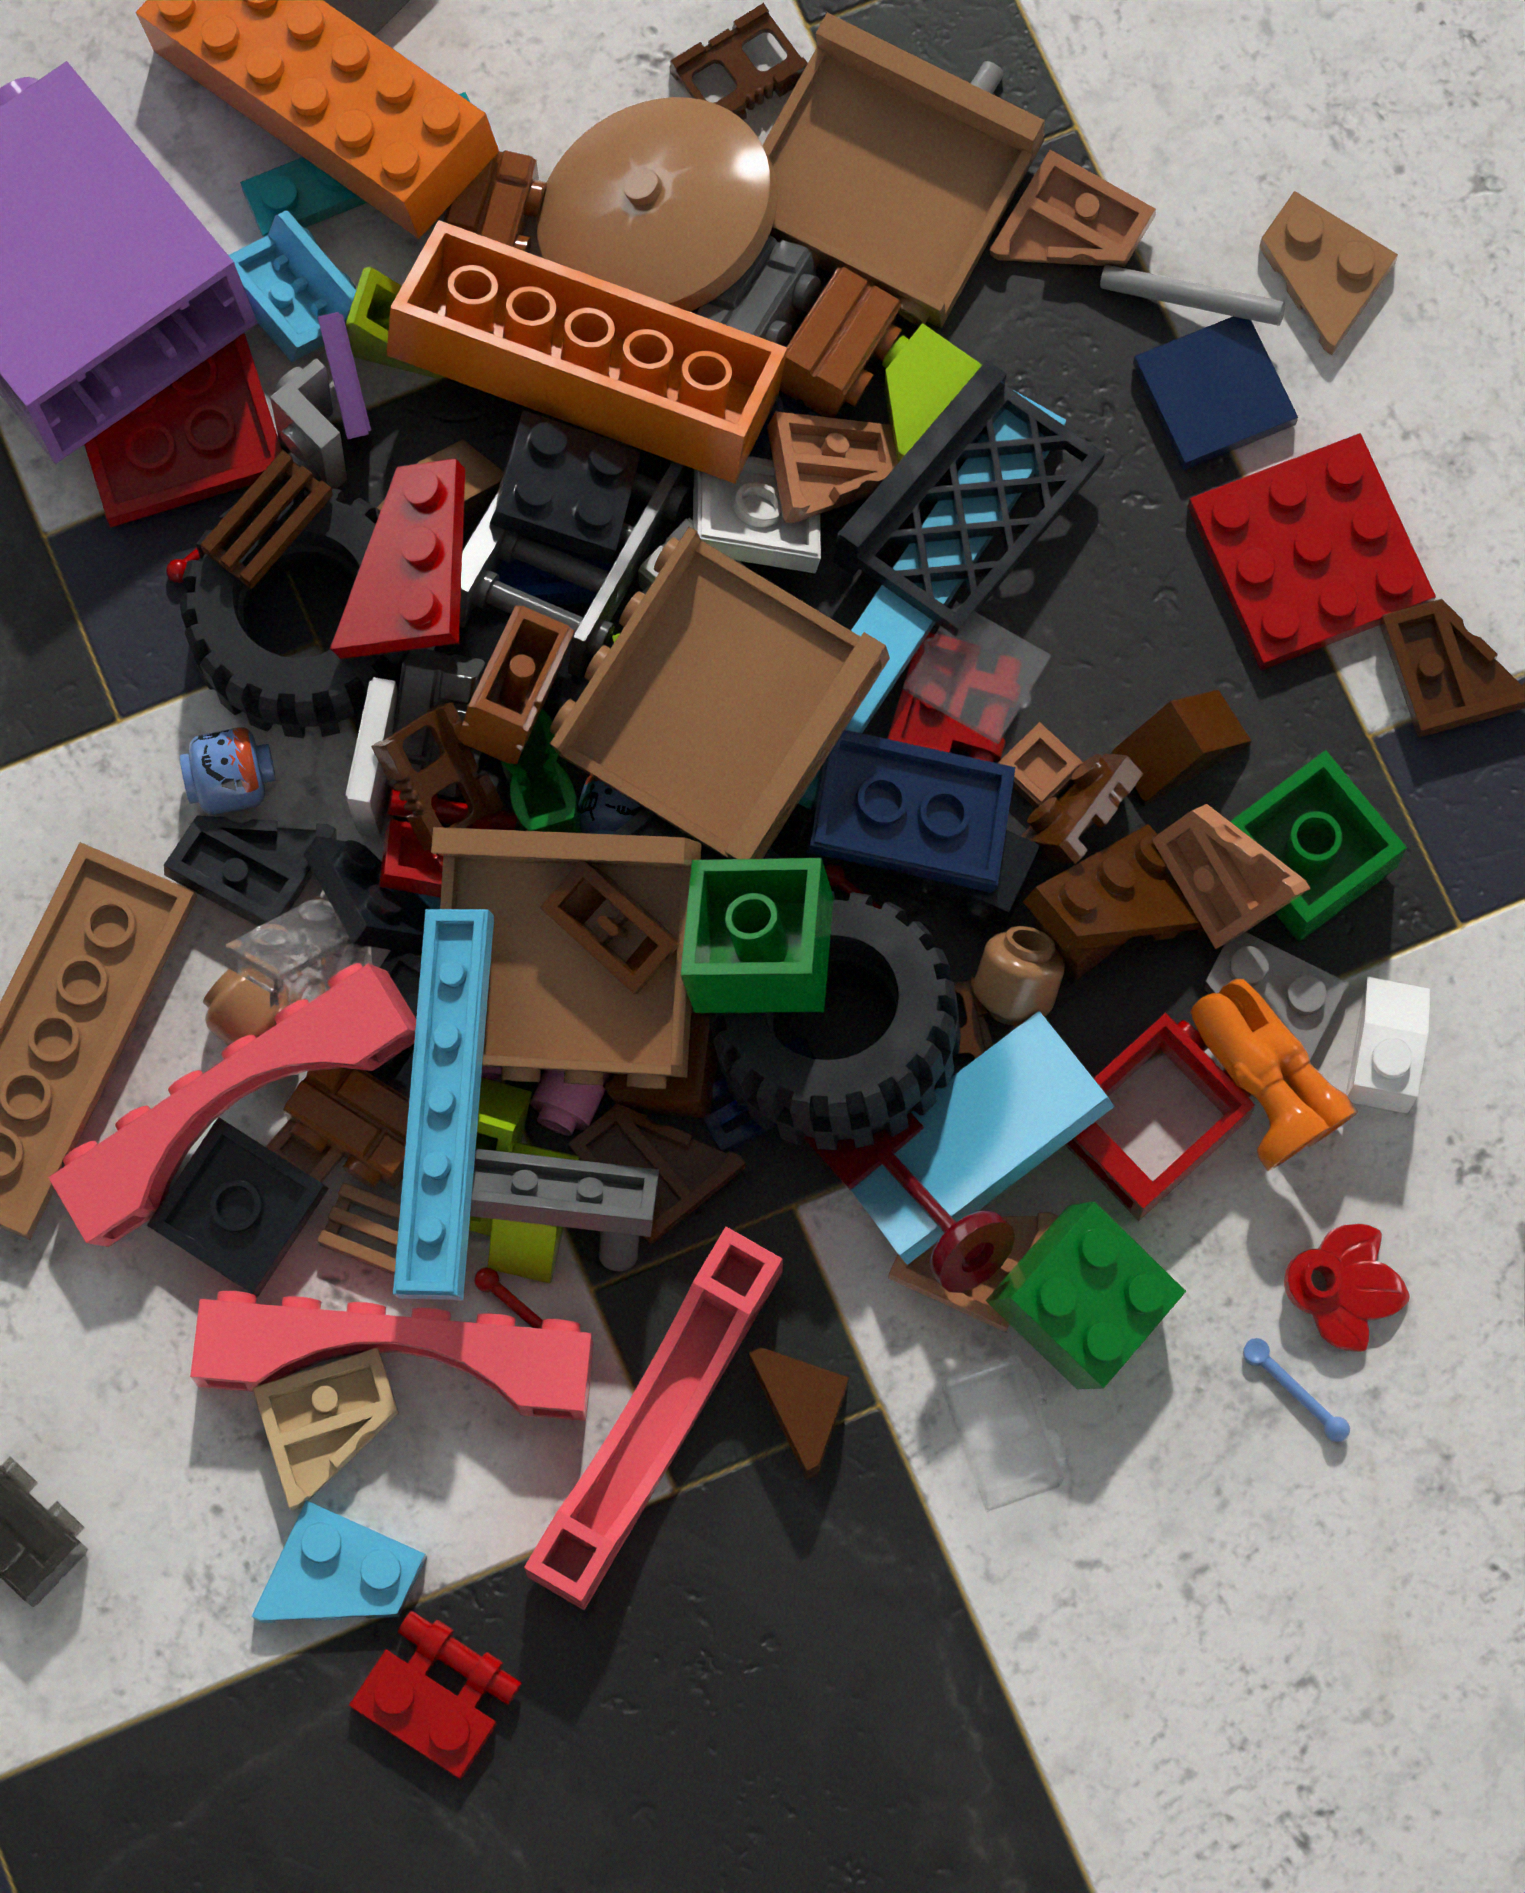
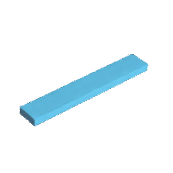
(444, 1104)

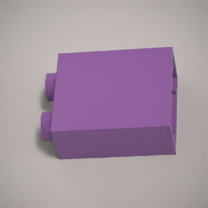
(99, 268)

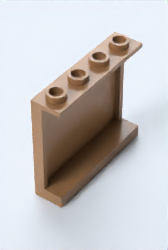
(895, 168)
(717, 699)
(547, 993)

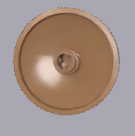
(662, 201)

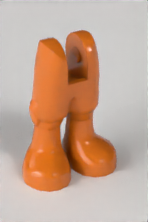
(1273, 1068)

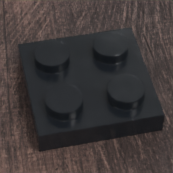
(565, 487)
(238, 1206)

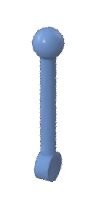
(1257, 1353)

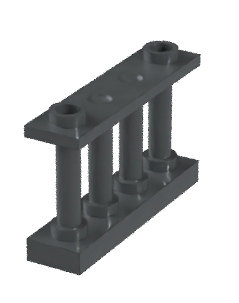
(494, 544)

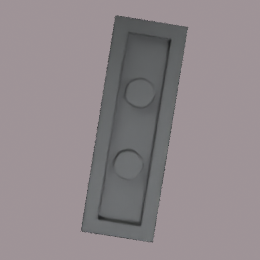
(571, 1195)

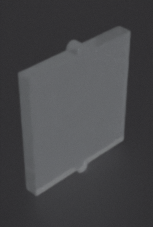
(978, 675)

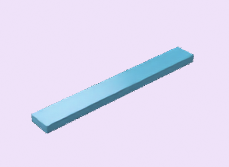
(899, 623)

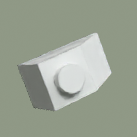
(1389, 1045)

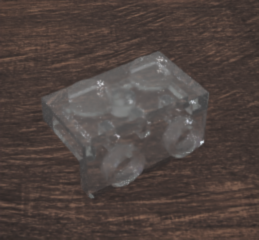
(295, 953)

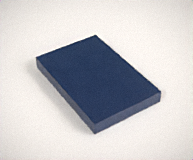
(912, 810)

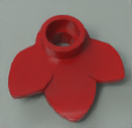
(1355, 1285)

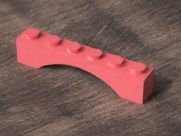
(127, 1176)
(255, 1344)
(656, 1419)

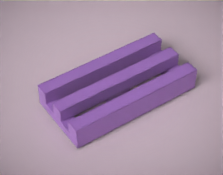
(344, 375)

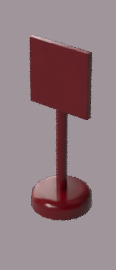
(968, 1249)

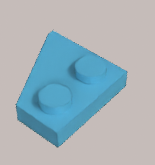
(338, 1572)

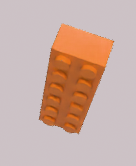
(331, 98)
(585, 351)

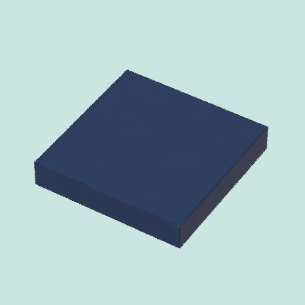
(1215, 390)

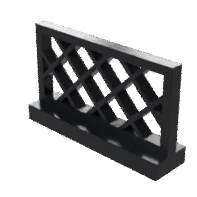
(919, 479)

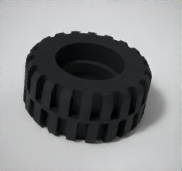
(272, 686)
(876, 1086)

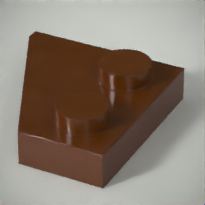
(1093, 798)

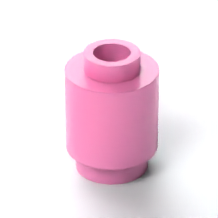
(564, 1105)

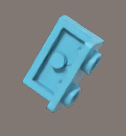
(292, 286)

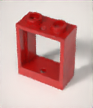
(1187, 1051)

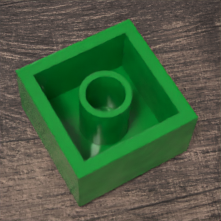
(1325, 835)
(757, 935)
(1086, 1296)

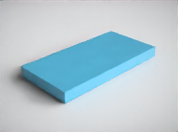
(986, 1133)

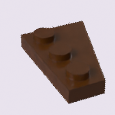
(1114, 897)

